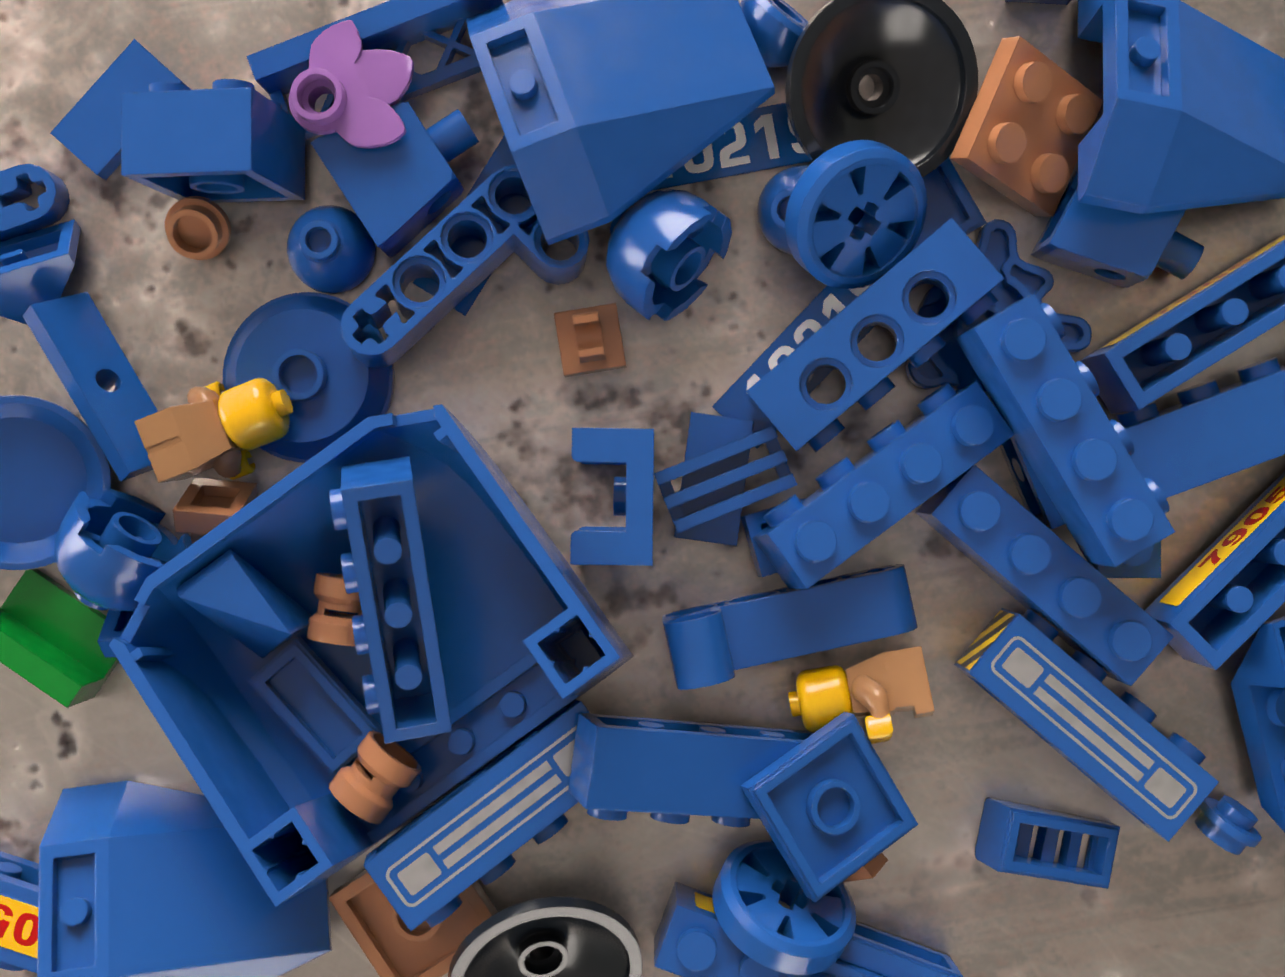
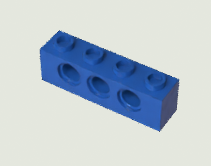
(943, 260)

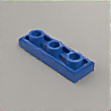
(95, 377)

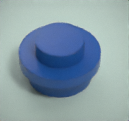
(1228, 824)

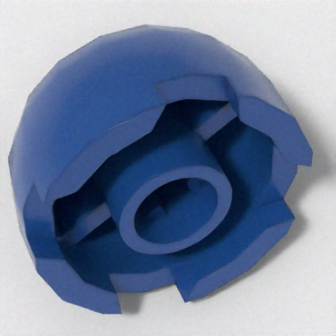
(662, 250)
(112, 547)

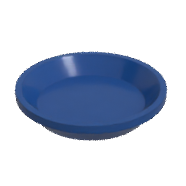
(302, 351)
(43, 467)

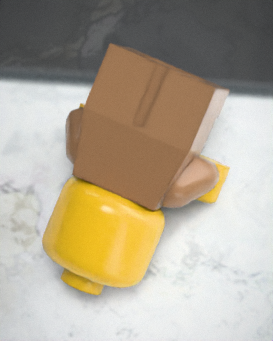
(215, 430)
(869, 690)

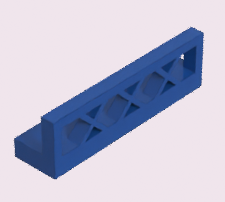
(386, 26)

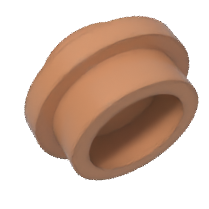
(197, 228)

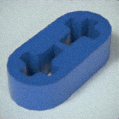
(20, 217)

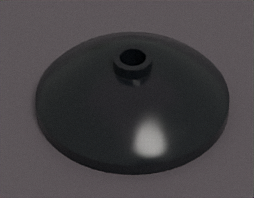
(919, 70)
(550, 940)

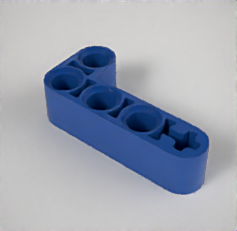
(455, 275)
(785, 623)

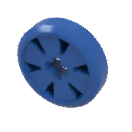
(835, 183)
(783, 939)

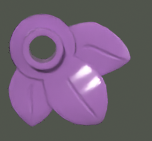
(362, 86)

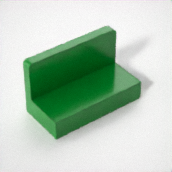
(53, 640)

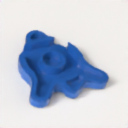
(999, 245)

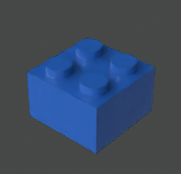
(212, 143)

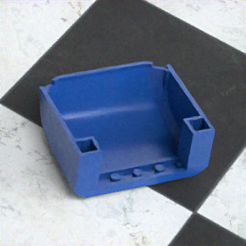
(509, 625)

